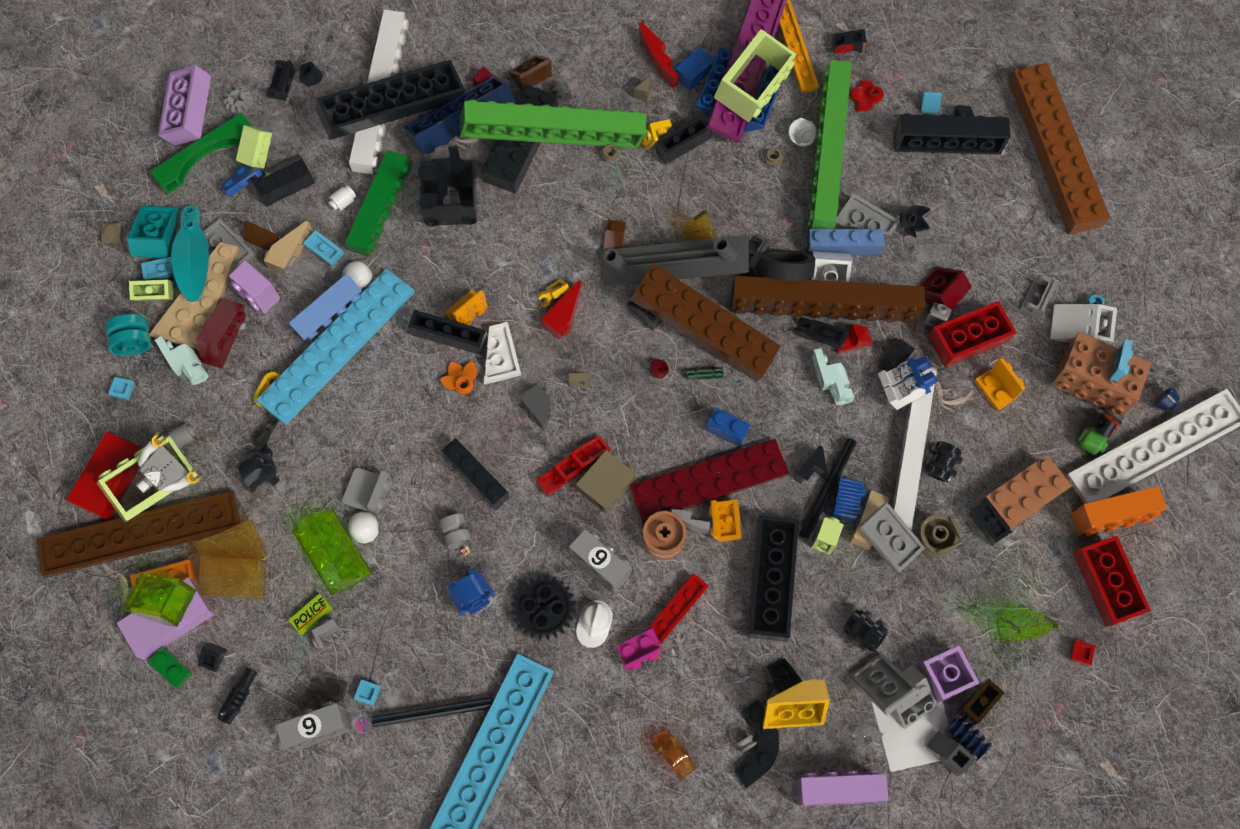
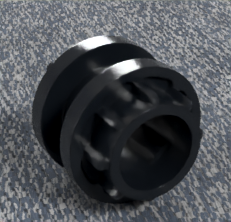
(943, 461)
(868, 632)

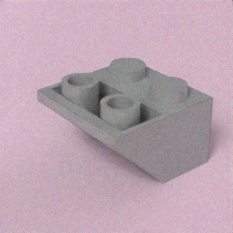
(919, 704)

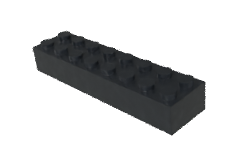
(388, 99)

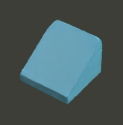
(930, 102)

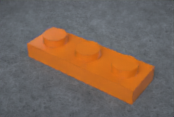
(177, 570)

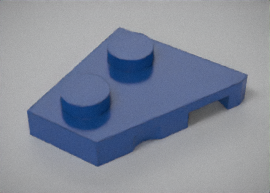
(238, 179)

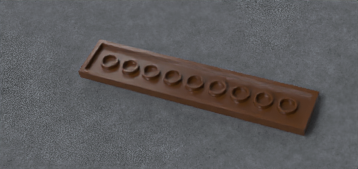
(139, 535)

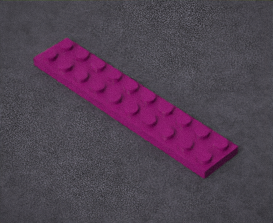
(758, 16)

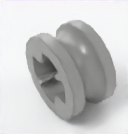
(746, 743)

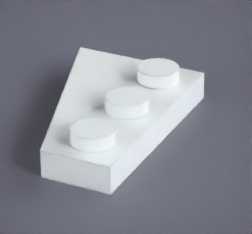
(501, 355)

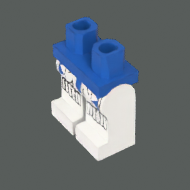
(907, 381)

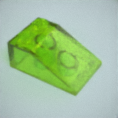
(160, 599)
(1024, 625)

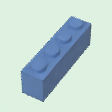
(846, 241)
(325, 306)

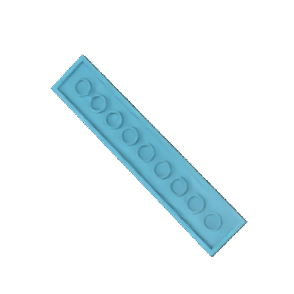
(335, 347)
(494, 746)

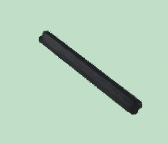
(827, 489)
(432, 712)

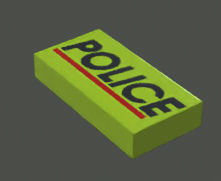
(310, 614)

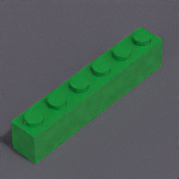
(378, 203)

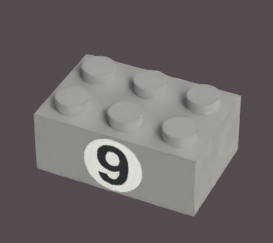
(600, 560)
(313, 727)

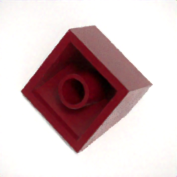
(945, 286)

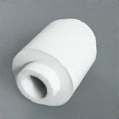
(341, 198)

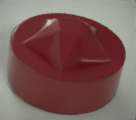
(659, 368)

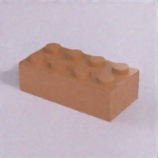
(1028, 491)

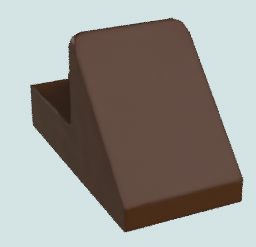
(614, 234)

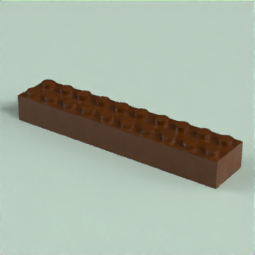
(827, 299)

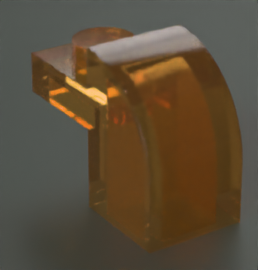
(674, 754)

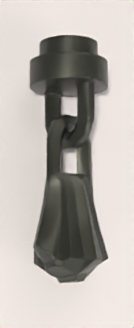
(261, 438)

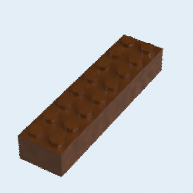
(705, 322)

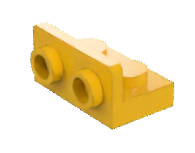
(655, 132)

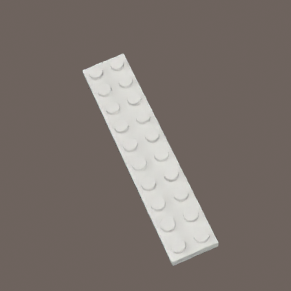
(1156, 448)

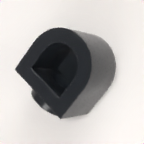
(310, 74)

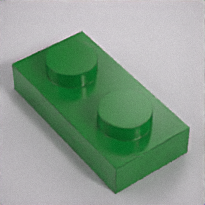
(169, 667)

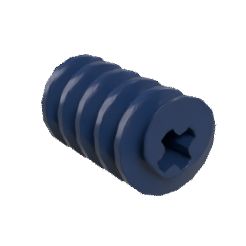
(968, 737)

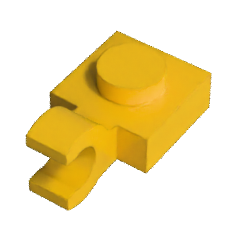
(555, 290)

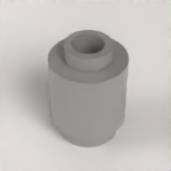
(182, 435)

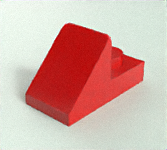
(857, 338)

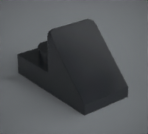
(816, 463)
(783, 675)

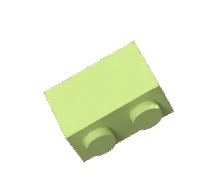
(254, 146)
(151, 290)
(827, 535)

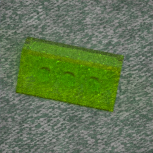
(331, 551)

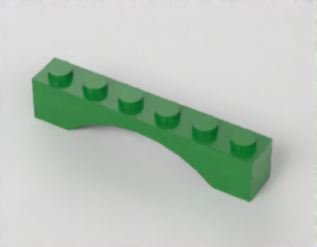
(173, 171)

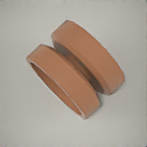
(664, 523)

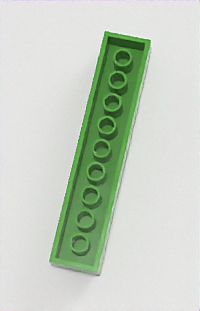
(552, 124)
(829, 146)

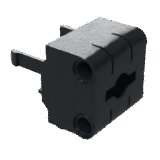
(435, 179)

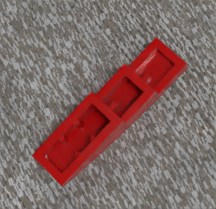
(656, 52)
(572, 466)

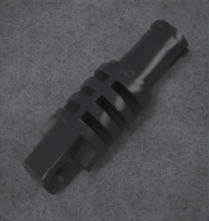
(236, 697)

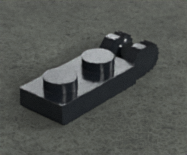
(822, 332)

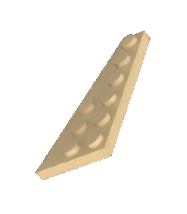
(186, 318)

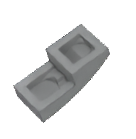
(695, 525)

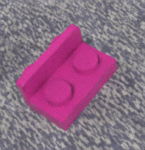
(639, 649)

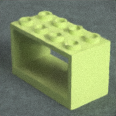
(774, 54)
(125, 464)

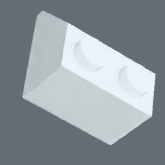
(832, 266)

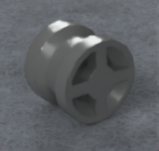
(561, 89)

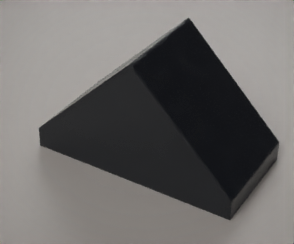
(898, 353)

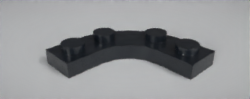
(766, 750)

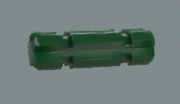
(704, 373)

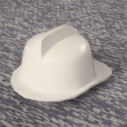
(594, 623)

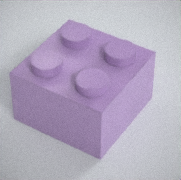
(253, 287)
(948, 674)

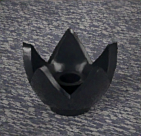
(912, 219)

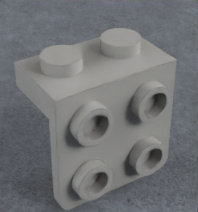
(367, 490)

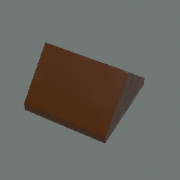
(532, 71)

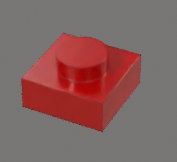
(1082, 652)

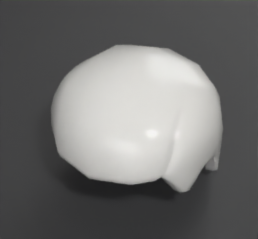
(802, 132)
(358, 273)
(363, 527)

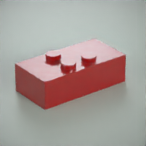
(971, 334)
(108, 454)
(1111, 581)

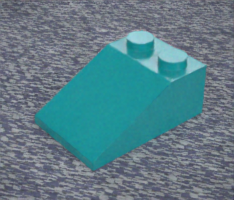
(153, 232)

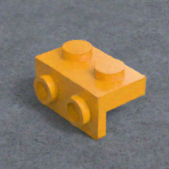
(725, 520)

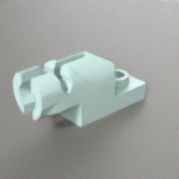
(183, 361)
(833, 378)

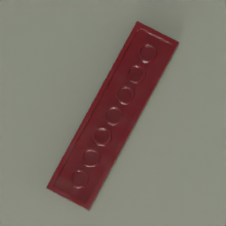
(710, 479)

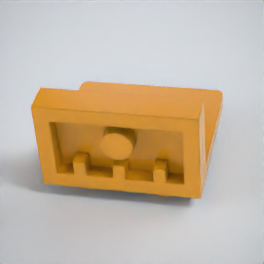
(467, 307)
(1000, 384)

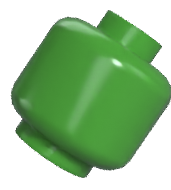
(1092, 441)

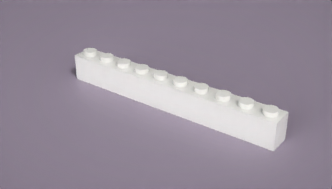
(384, 65)

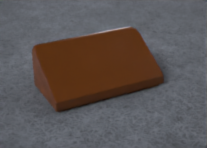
(259, 236)

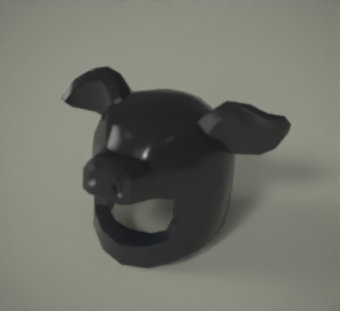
(258, 468)

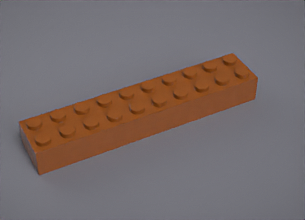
(1058, 149)

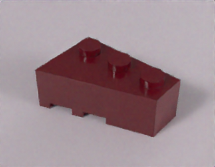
(220, 332)

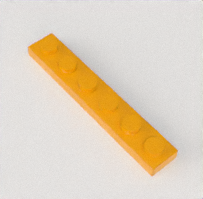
(794, 41)

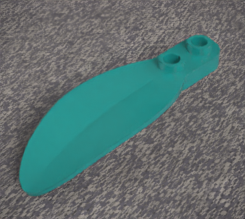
(190, 255)

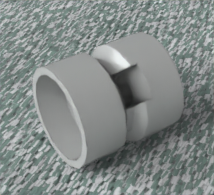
(455, 531)

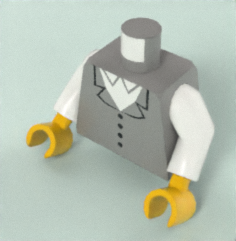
(162, 469)

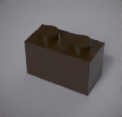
(981, 701)

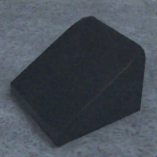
(963, 110)
(211, 657)

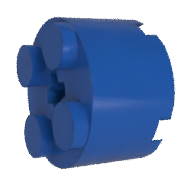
(470, 592)

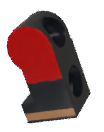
(850, 41)
(1108, 424)

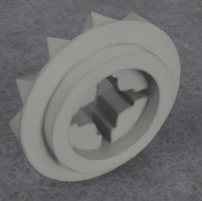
(239, 106)

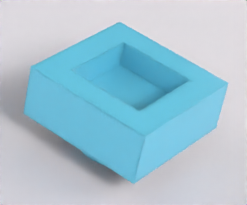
(121, 388)
(367, 693)

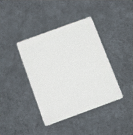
(907, 746)

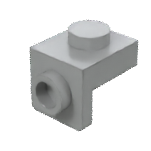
(938, 314)
(324, 629)

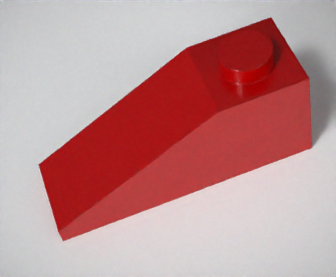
(561, 315)

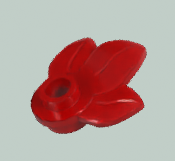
(864, 95)

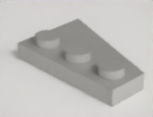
(864, 215)

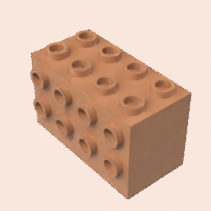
(1087, 373)

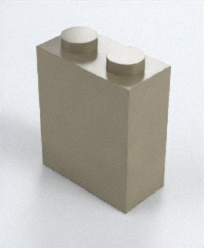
(606, 481)

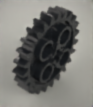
(555, 622)

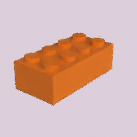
(1119, 511)

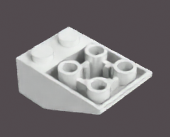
(1090, 319)

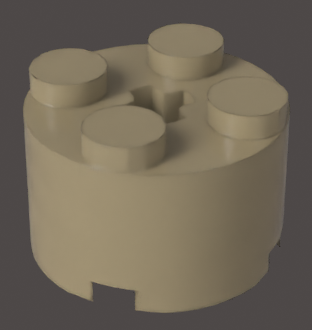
(942, 526)

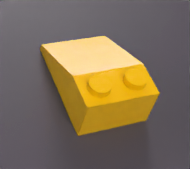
(798, 706)

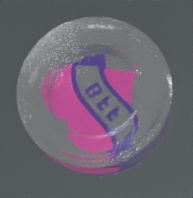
(362, 724)

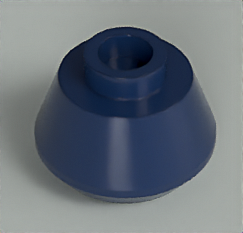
(1167, 400)

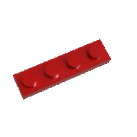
(678, 607)

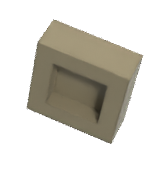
(112, 233)
(578, 379)

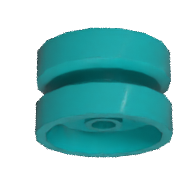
(128, 335)

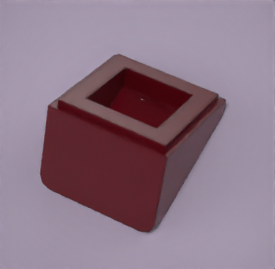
(481, 76)

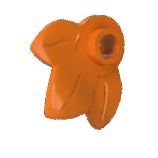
(460, 375)

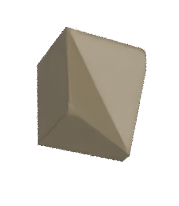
(643, 89)

